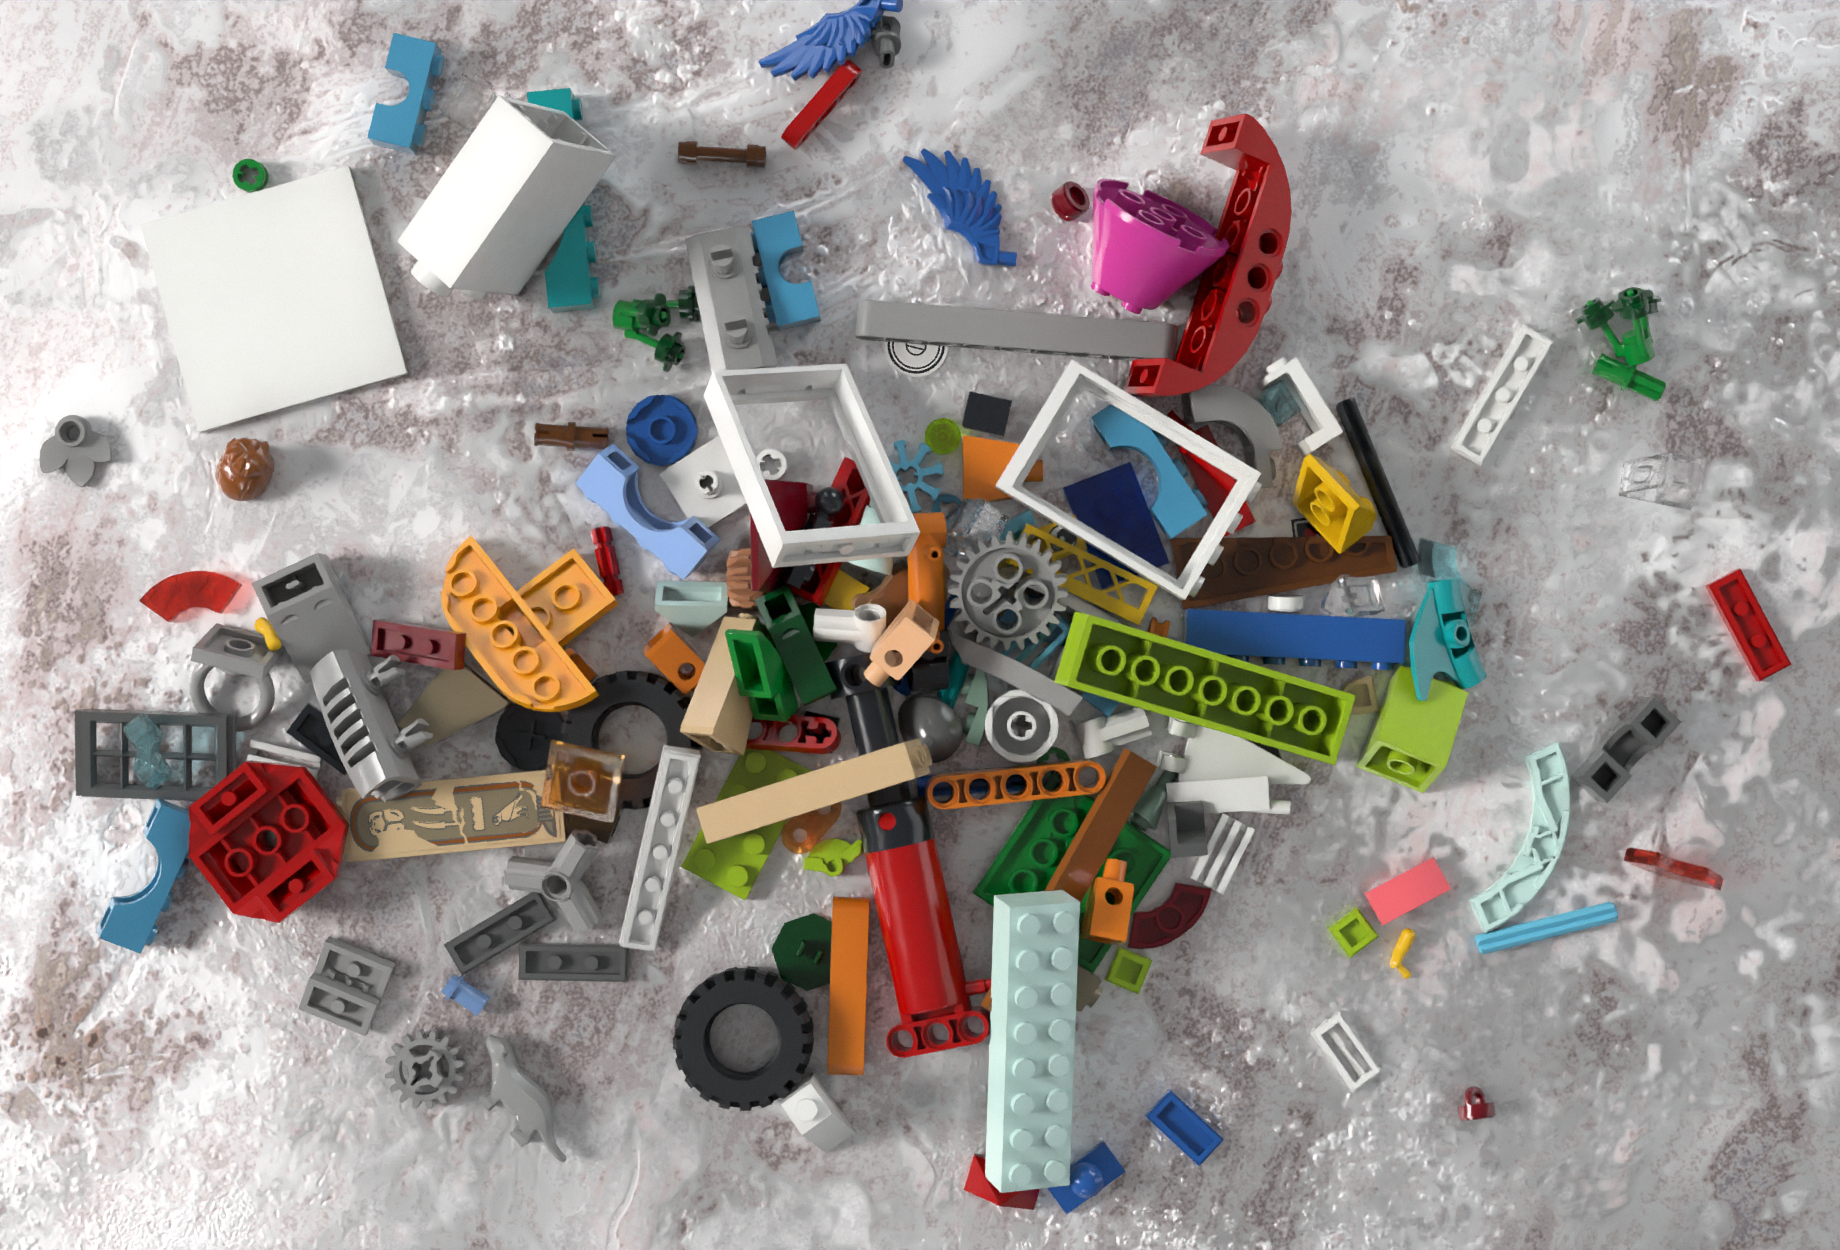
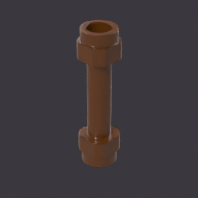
(690, 153)

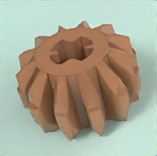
(739, 579)

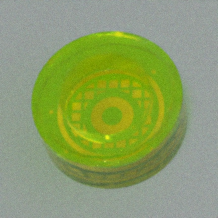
(942, 436)

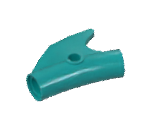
(1443, 640)

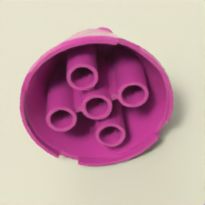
(1147, 245)

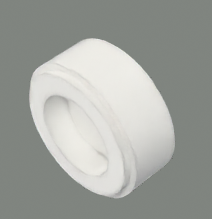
(1286, 603)

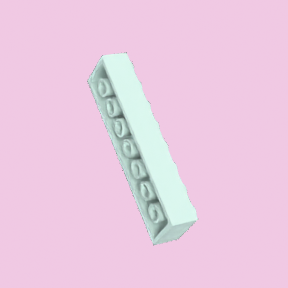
(1032, 1040)

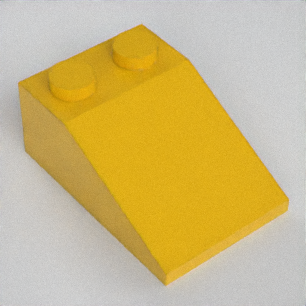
(1332, 504)

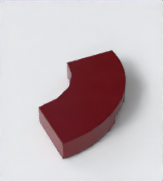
(1170, 919)

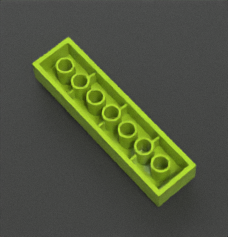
(1204, 688)

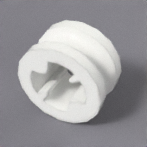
(776, 455)

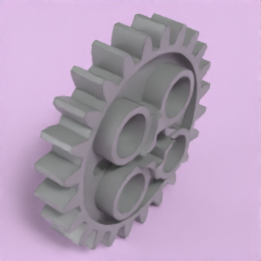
(1031, 613)

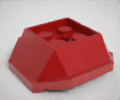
(232, 848)

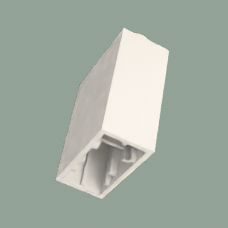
(504, 200)

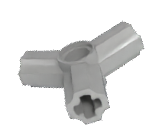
(570, 864)

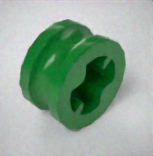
(255, 166)

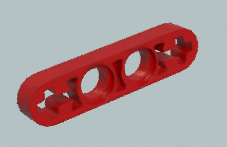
(770, 732)

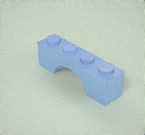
(613, 485)

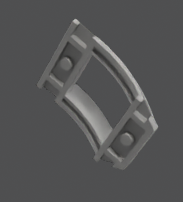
(1010, 670)

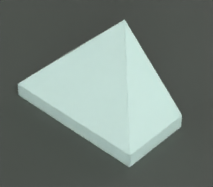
(691, 603)

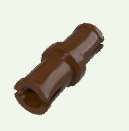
(571, 436)

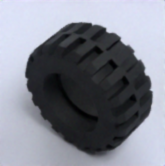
(628, 689)
(730, 1086)

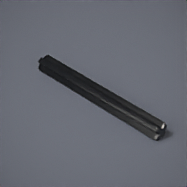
(1377, 482)

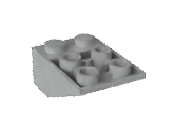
(310, 612)

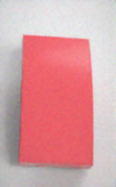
(1407, 891)

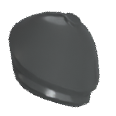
(933, 722)

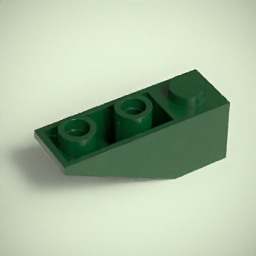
(795, 645)

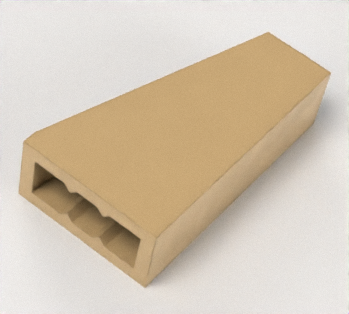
(717, 712)

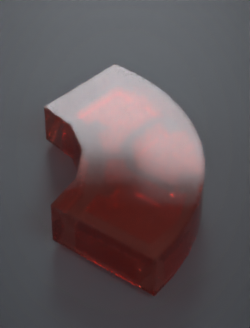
(190, 591)
(1673, 868)

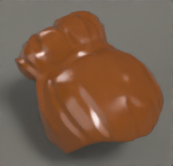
(244, 469)

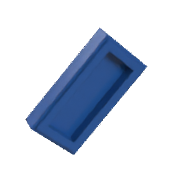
(1184, 1127)

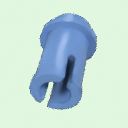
(465, 994)

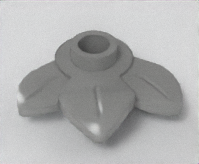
(74, 456)

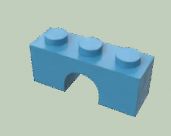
(402, 125)
(790, 303)

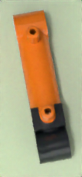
(927, 590)

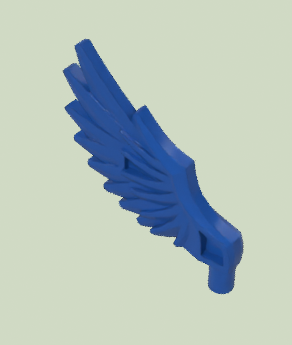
(829, 40)
(964, 204)

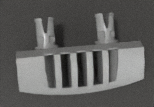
(730, 300)
(363, 724)

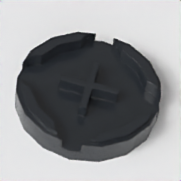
(526, 736)

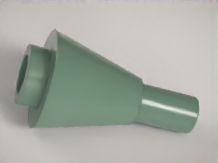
(1151, 803)

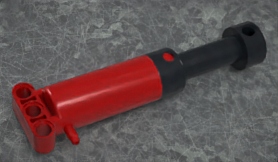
(908, 886)

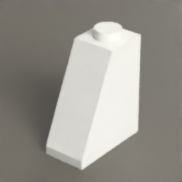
(816, 1114)

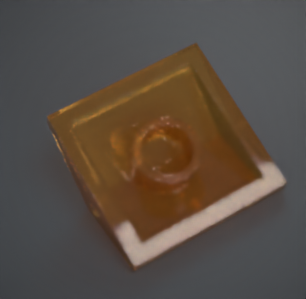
(582, 781)

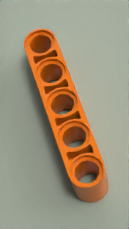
(1032, 789)
(848, 986)

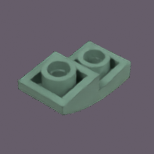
(977, 695)

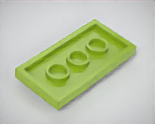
(739, 859)

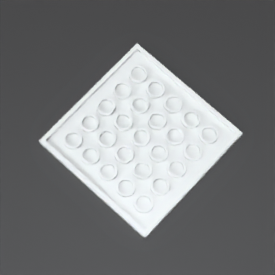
(274, 299)

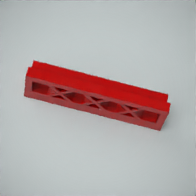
(855, 500)

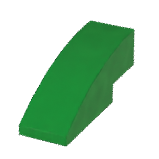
(761, 675)

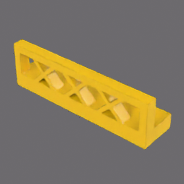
(1086, 590)

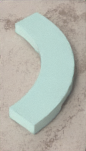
(1542, 844)

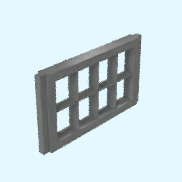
(87, 753)

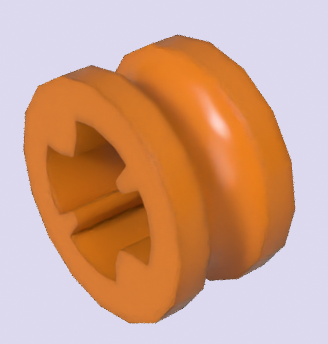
(1158, 628)

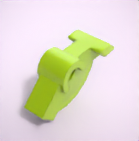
(833, 856)

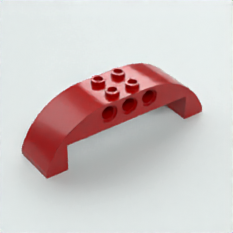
(1239, 285)

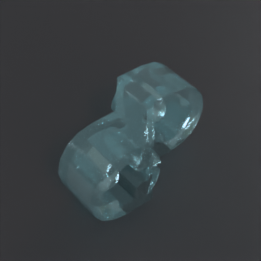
(147, 739)

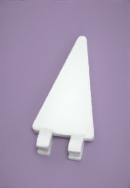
(1224, 756)

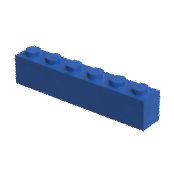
(1297, 637)

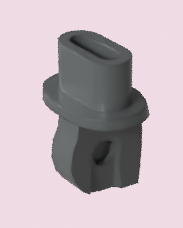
(886, 40)

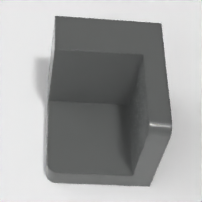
(1187, 829)

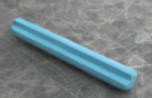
(1546, 928)

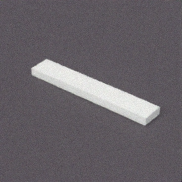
(659, 847)

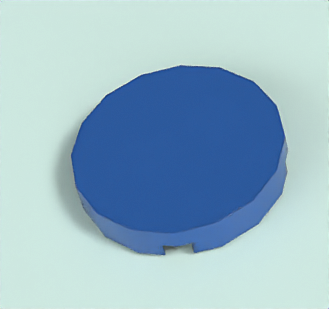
(661, 430)

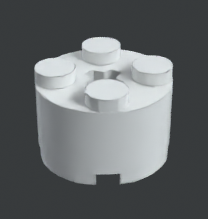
(1006, 740)

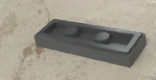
(500, 932)
(573, 962)

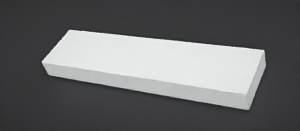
(1501, 395)

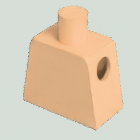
(908, 634)

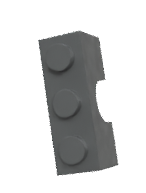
(1614, 758)

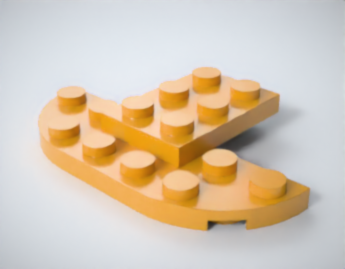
(523, 631)

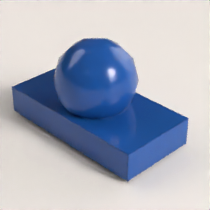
(1088, 1177)

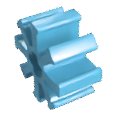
(921, 474)

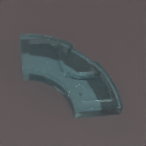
(1439, 563)

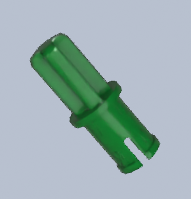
(1629, 377)

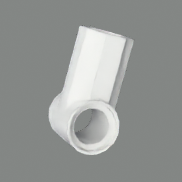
(855, 626)
(1106, 733)

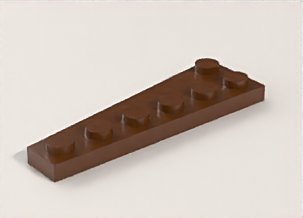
(1279, 564)

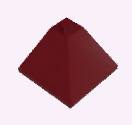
(794, 505)

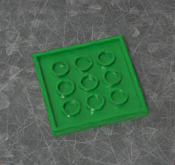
(1029, 863)

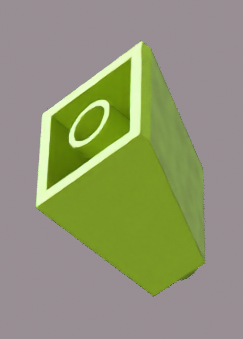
(1410, 736)

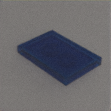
(1117, 509)

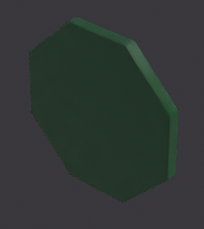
(804, 951)

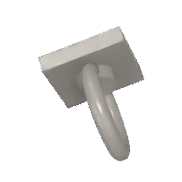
(236, 654)

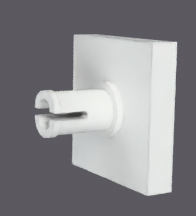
(705, 484)

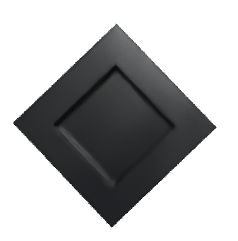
(986, 414)

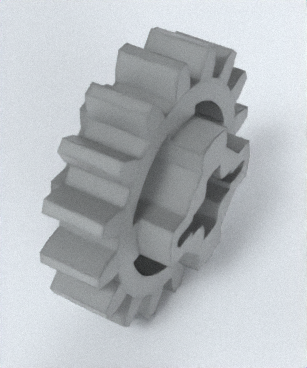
(438, 1076)

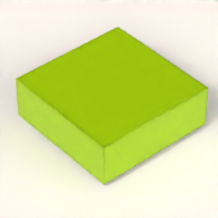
(1353, 932)
(1128, 970)

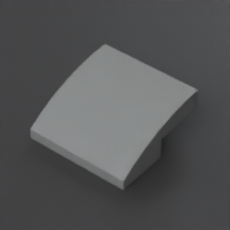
(347, 986)

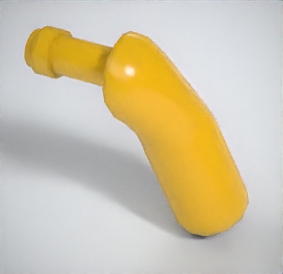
(265, 628)
(1402, 947)

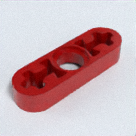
(821, 104)

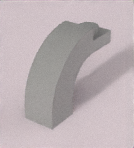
(1244, 417)

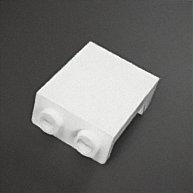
(1312, 406)

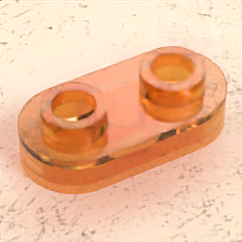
(814, 824)

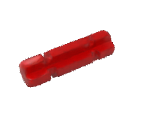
(607, 560)

